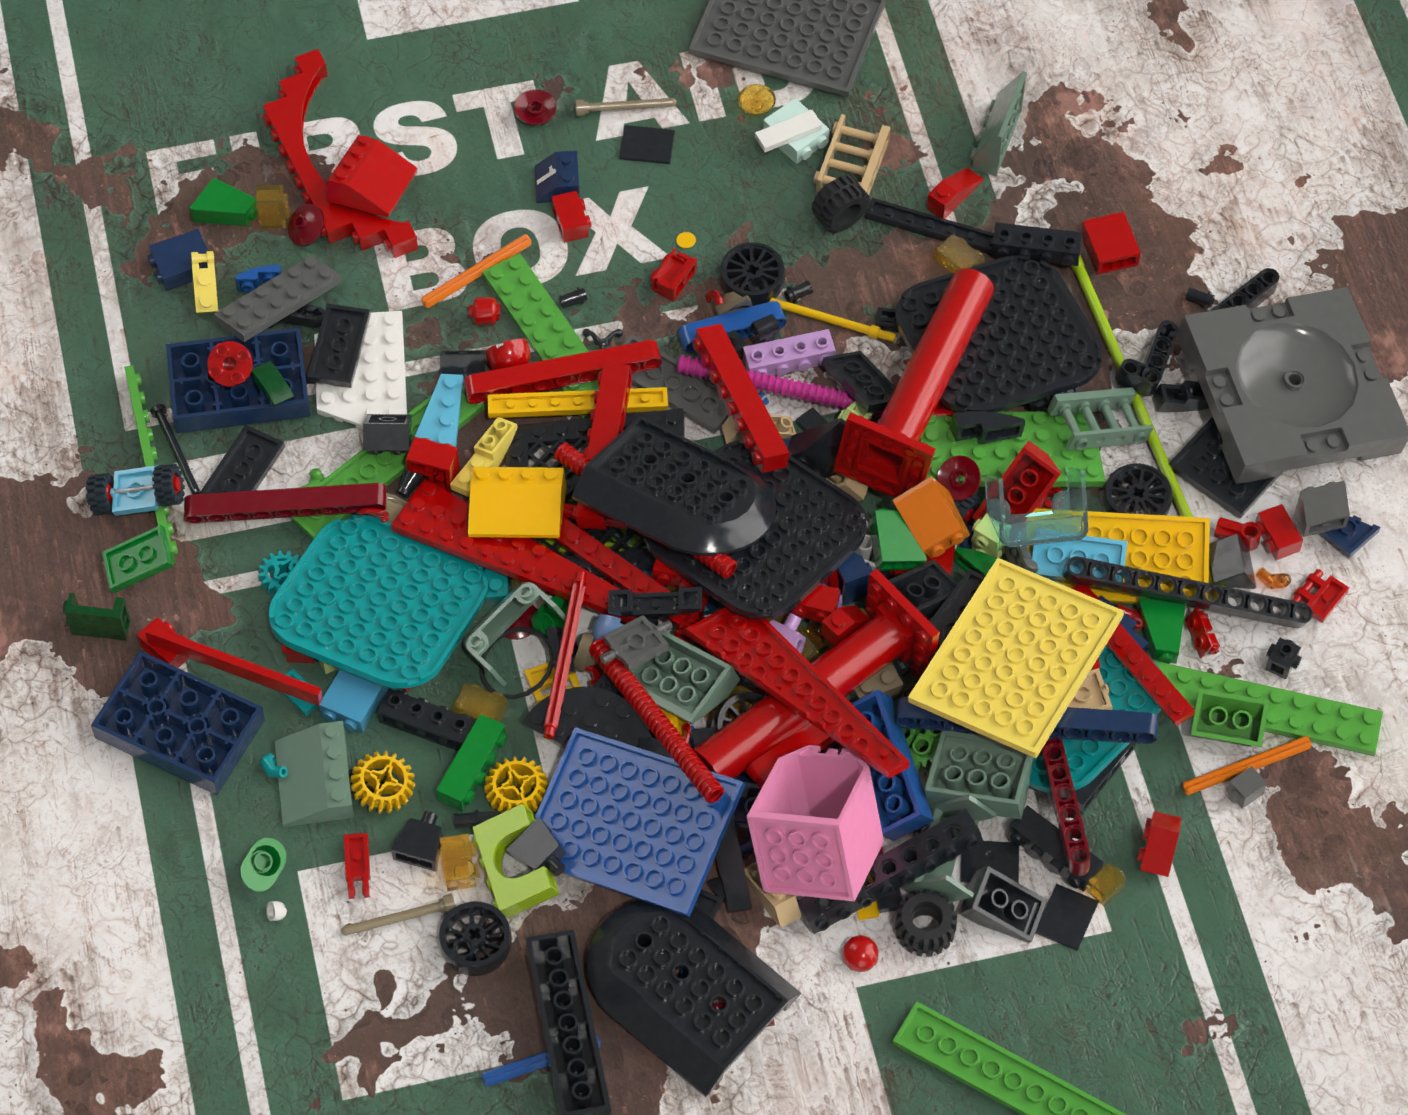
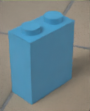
(351, 701)

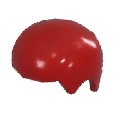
(860, 953)

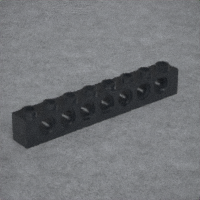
(898, 861)

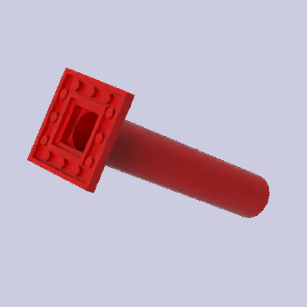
(889, 451)
(892, 633)

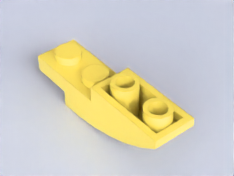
(488, 453)

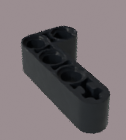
(1147, 375)

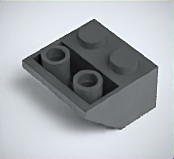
(1322, 508)

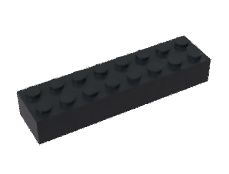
(567, 1024)

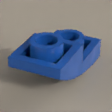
(252, 278)

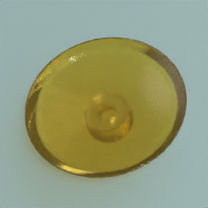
(756, 99)

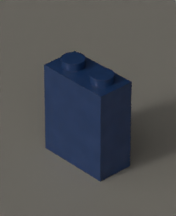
(173, 258)

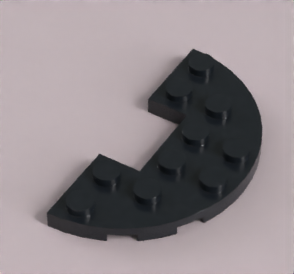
(594, 712)

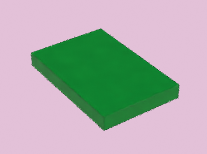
(137, 559)

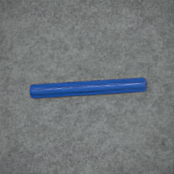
(517, 1068)

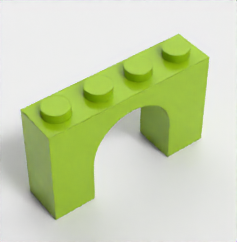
(492, 840)

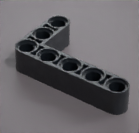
(1257, 285)

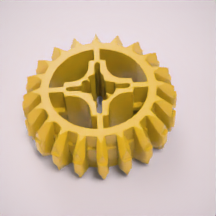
(532, 778)
(391, 785)

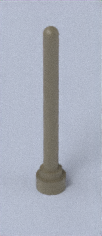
(583, 107)
(445, 905)

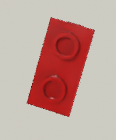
(1199, 626)

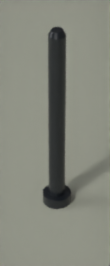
(159, 412)

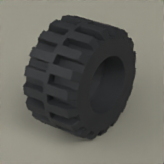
(840, 204)
(926, 905)

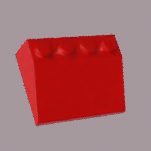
(370, 177)

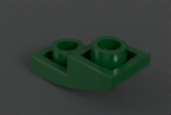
(272, 382)

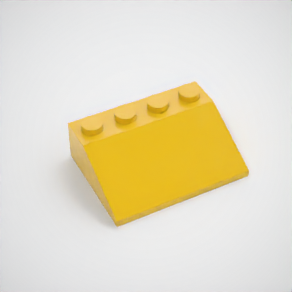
(516, 502)

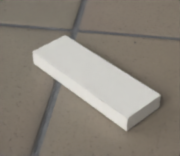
(788, 131)

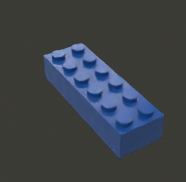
(901, 798)

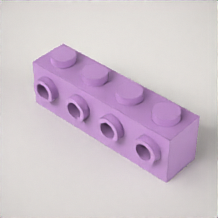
(789, 353)

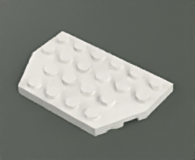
(379, 377)

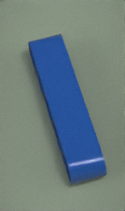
(736, 320)

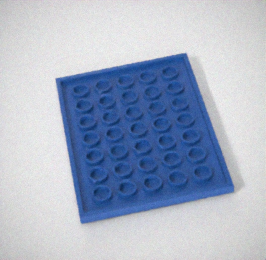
(635, 821)

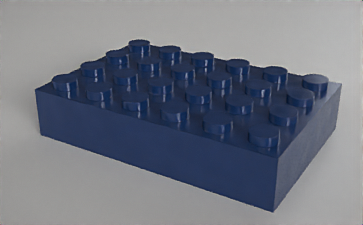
(205, 404)
(178, 722)

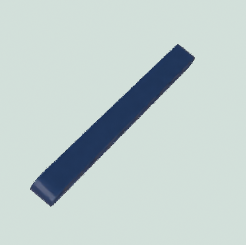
(1074, 724)

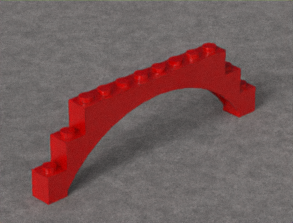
(287, 124)

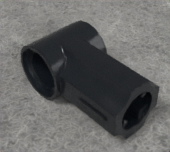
(765, 329)

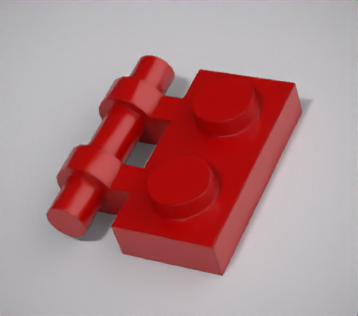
(1325, 599)

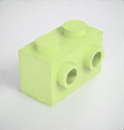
(986, 538)

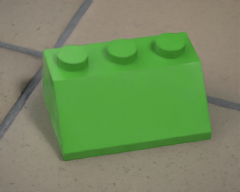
(1229, 717)

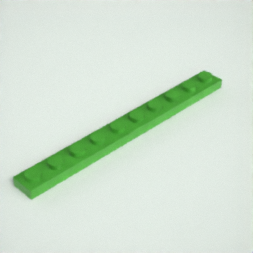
(149, 452)

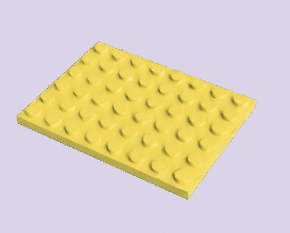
(1016, 657)

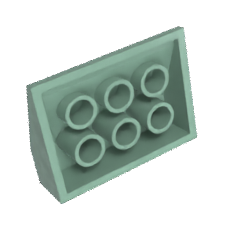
(999, 127)
(686, 680)
(982, 769)
(317, 775)

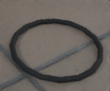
(533, 689)

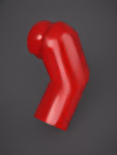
(1133, 614)

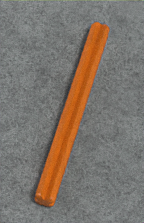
(475, 271)
(1256, 761)

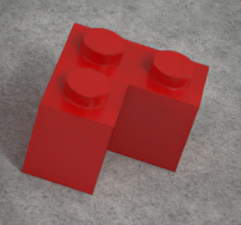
(434, 460)
(1161, 838)

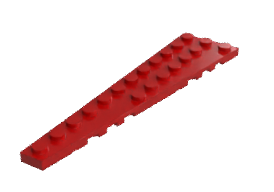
(442, 522)
(782, 671)

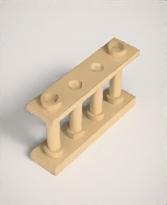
(874, 156)

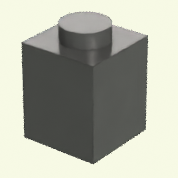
(1246, 787)

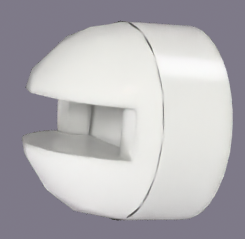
(276, 911)

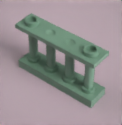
(1101, 401)

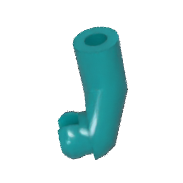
(270, 769)

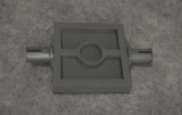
(636, 642)

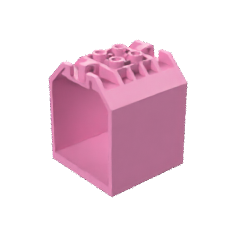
(816, 825)

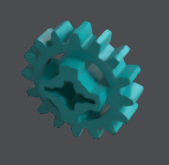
(279, 569)

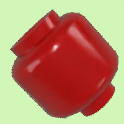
(484, 311)

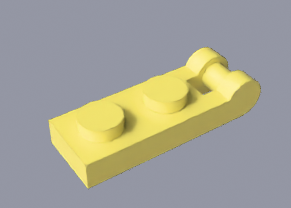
(204, 283)

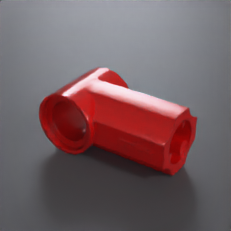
(1229, 527)

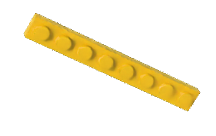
(569, 403)

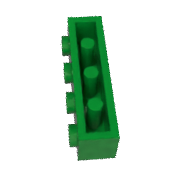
(471, 763)

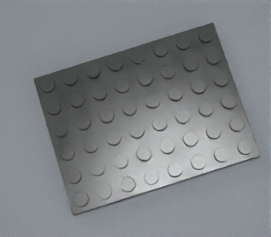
(791, 39)

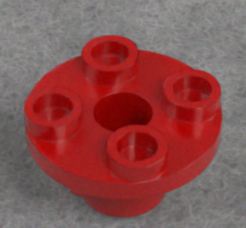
(230, 363)

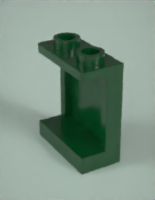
(97, 621)

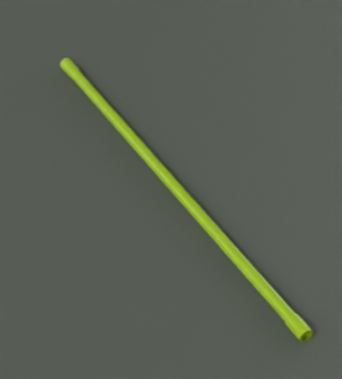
(1137, 402)

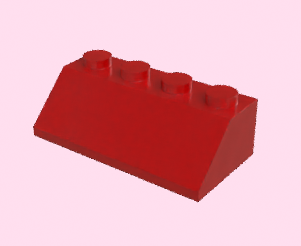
(1026, 481)

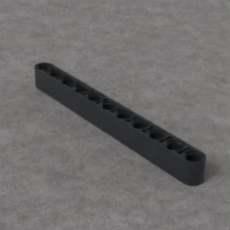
(1197, 588)

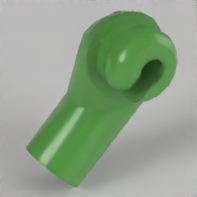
(316, 478)

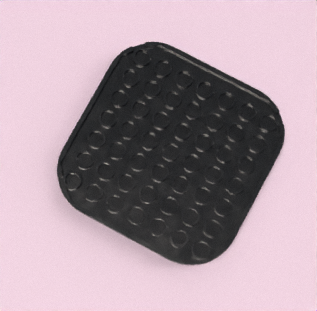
(1025, 344)
(810, 538)

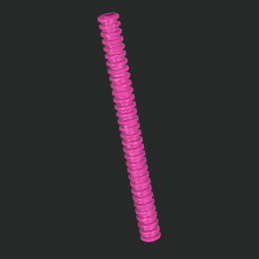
(779, 385)

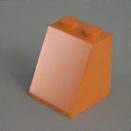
(932, 517)

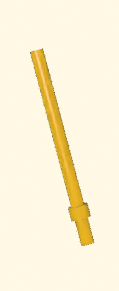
(872, 331)

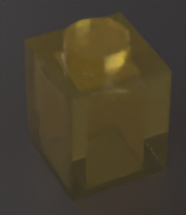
(1106, 884)

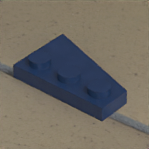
(1351, 537)

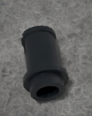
(793, 293)
(1200, 297)
(573, 298)

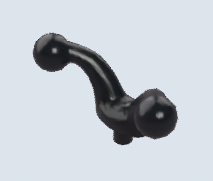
(586, 333)

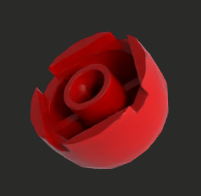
(510, 354)

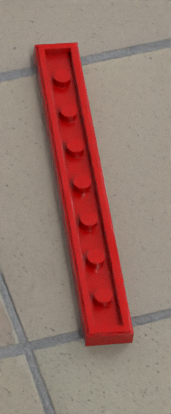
(234, 665)

